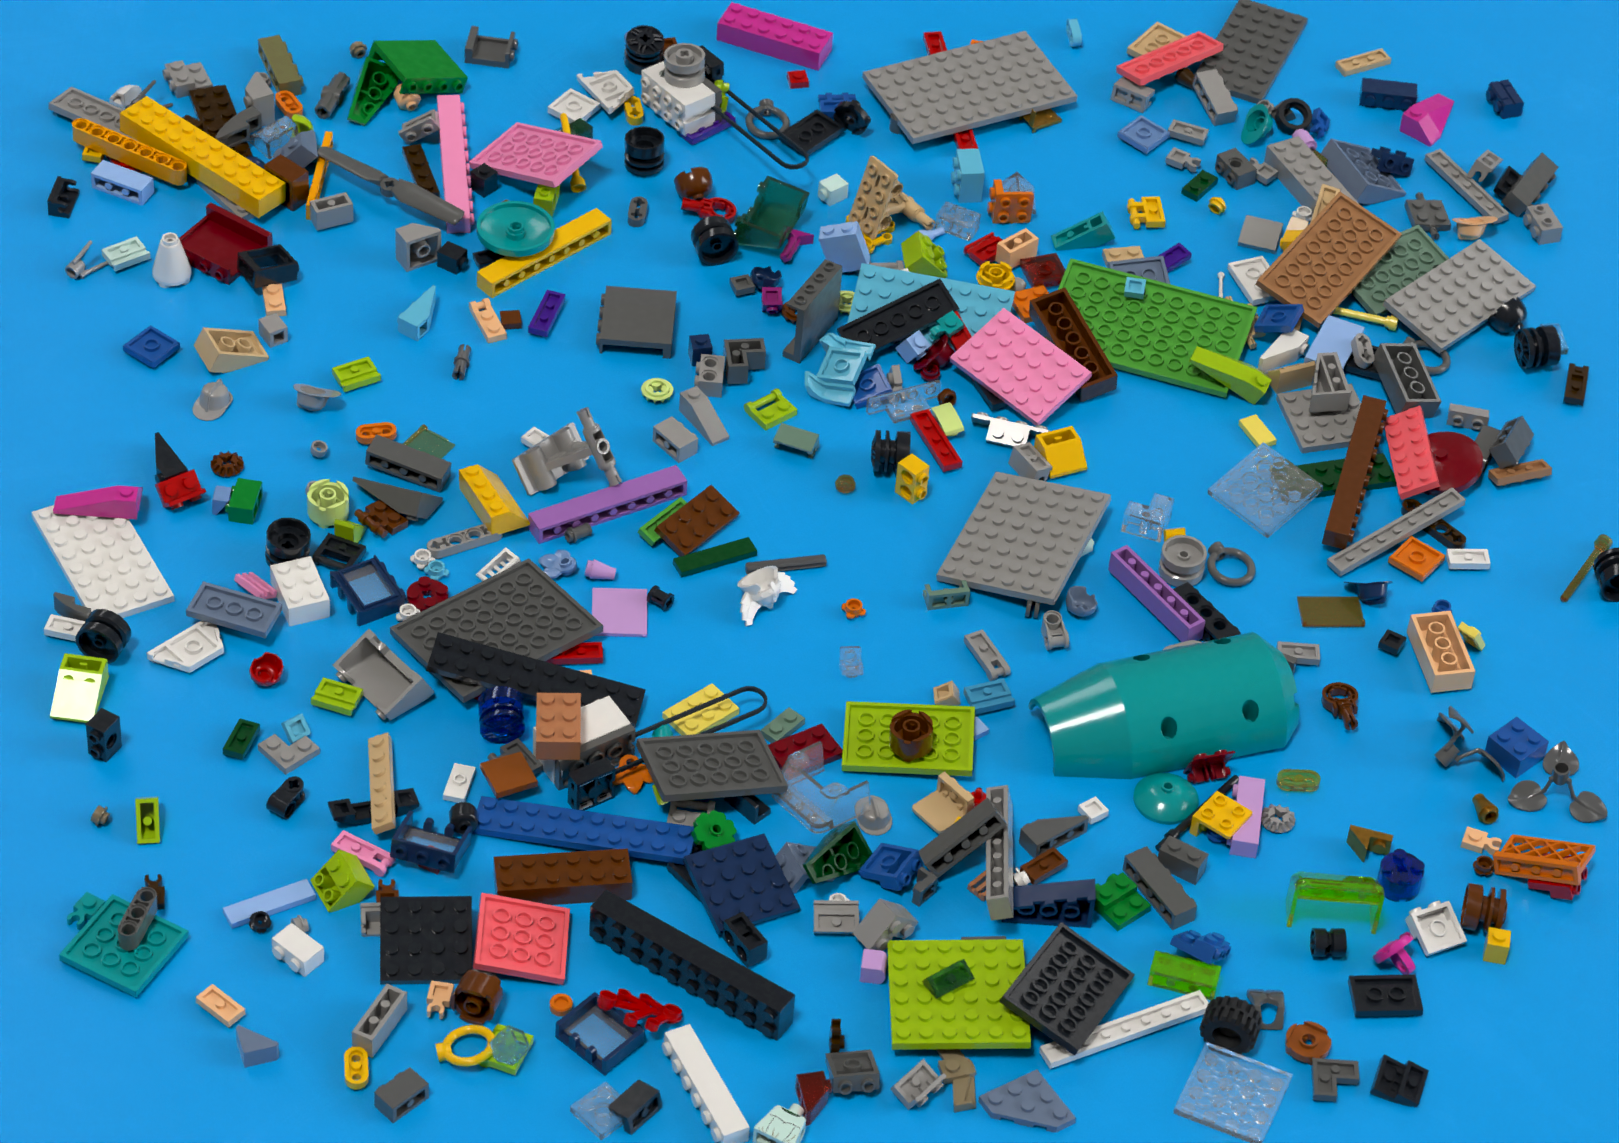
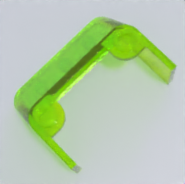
(1335, 889)

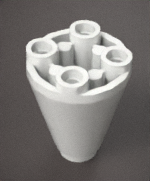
(171, 263)

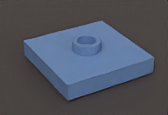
(1143, 134)

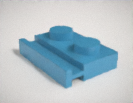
(989, 696)

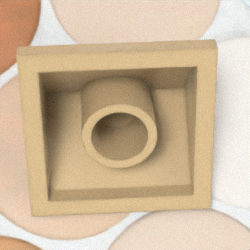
(1291, 377)

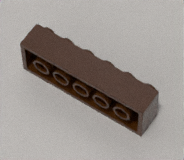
(1065, 327)
(563, 876)

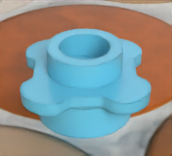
(436, 570)

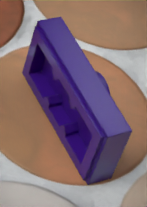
(1175, 256)

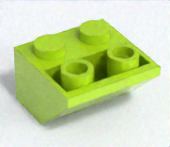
(923, 256)
(342, 881)

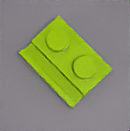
(356, 374)
(337, 696)

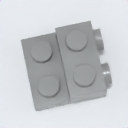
(185, 77)

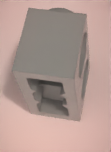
(710, 375)

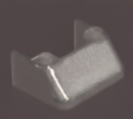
(815, 805)

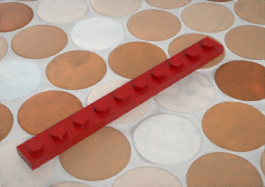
(934, 44)

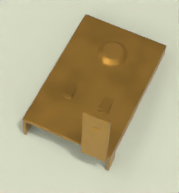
(1041, 119)

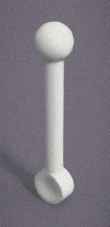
(1220, 275)

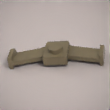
(961, 1073)

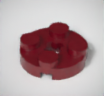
(424, 587)

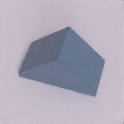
(255, 1048)

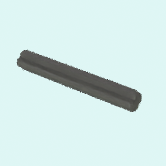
(789, 563)

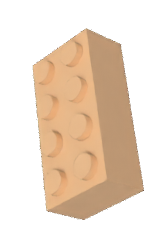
(1440, 651)

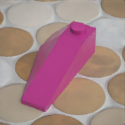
(1427, 119)
(102, 502)

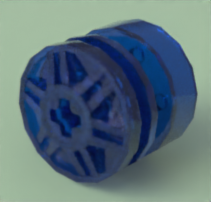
(501, 714)

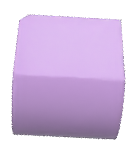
(873, 966)

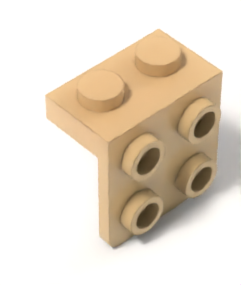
(944, 805)

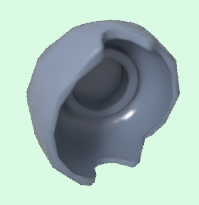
(1079, 602)

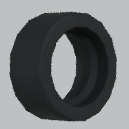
(1297, 104)

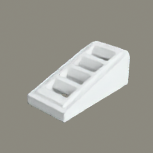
(499, 560)

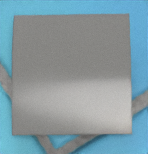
(1260, 234)

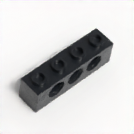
(1215, 622)

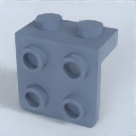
(791, 860)

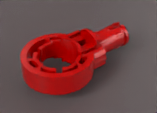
(706, 207)

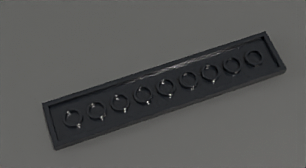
(529, 676)

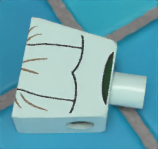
(781, 1126)

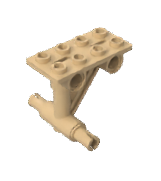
(882, 196)

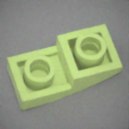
(948, 419)

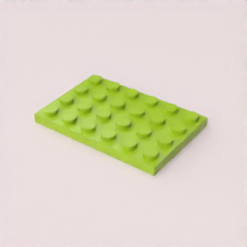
(868, 747)

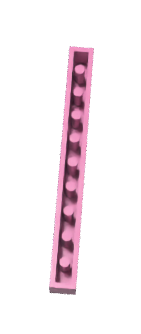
(454, 160)

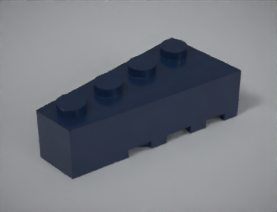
(1054, 903)

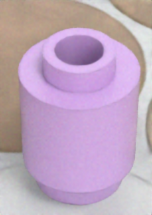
(1306, 137)

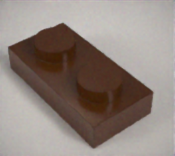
(1044, 865)

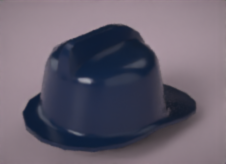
(1373, 592)

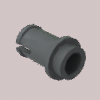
(578, 532)

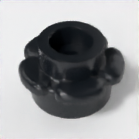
(260, 916)

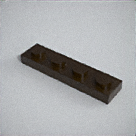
(419, 168)

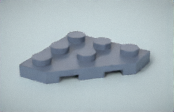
(1029, 1103)

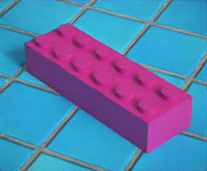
(774, 36)

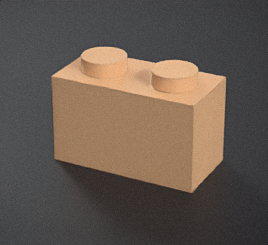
(1016, 247)

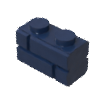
(1505, 99)

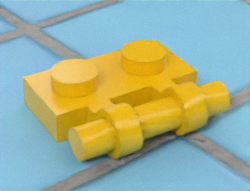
(1152, 212)

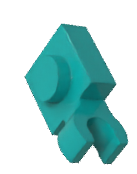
(948, 325)

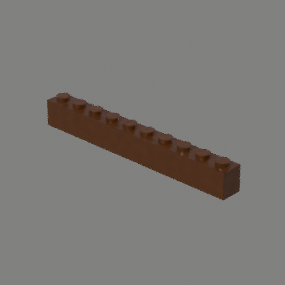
(1355, 472)

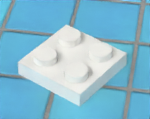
(574, 105)

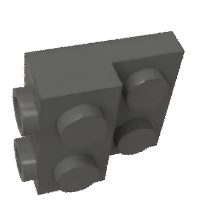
(852, 1071)

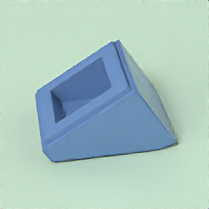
(220, 498)

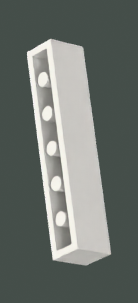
(705, 1086)

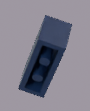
(1387, 94)

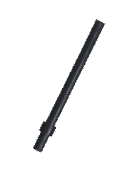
(1186, 823)

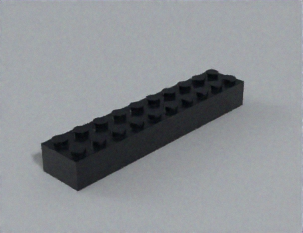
(691, 965)

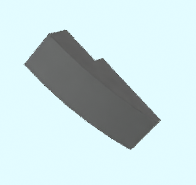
(239, 127)

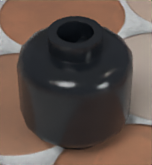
(463, 815)

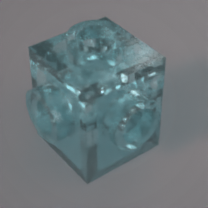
(509, 1045)

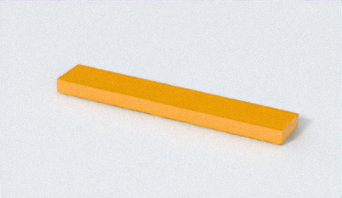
(319, 174)

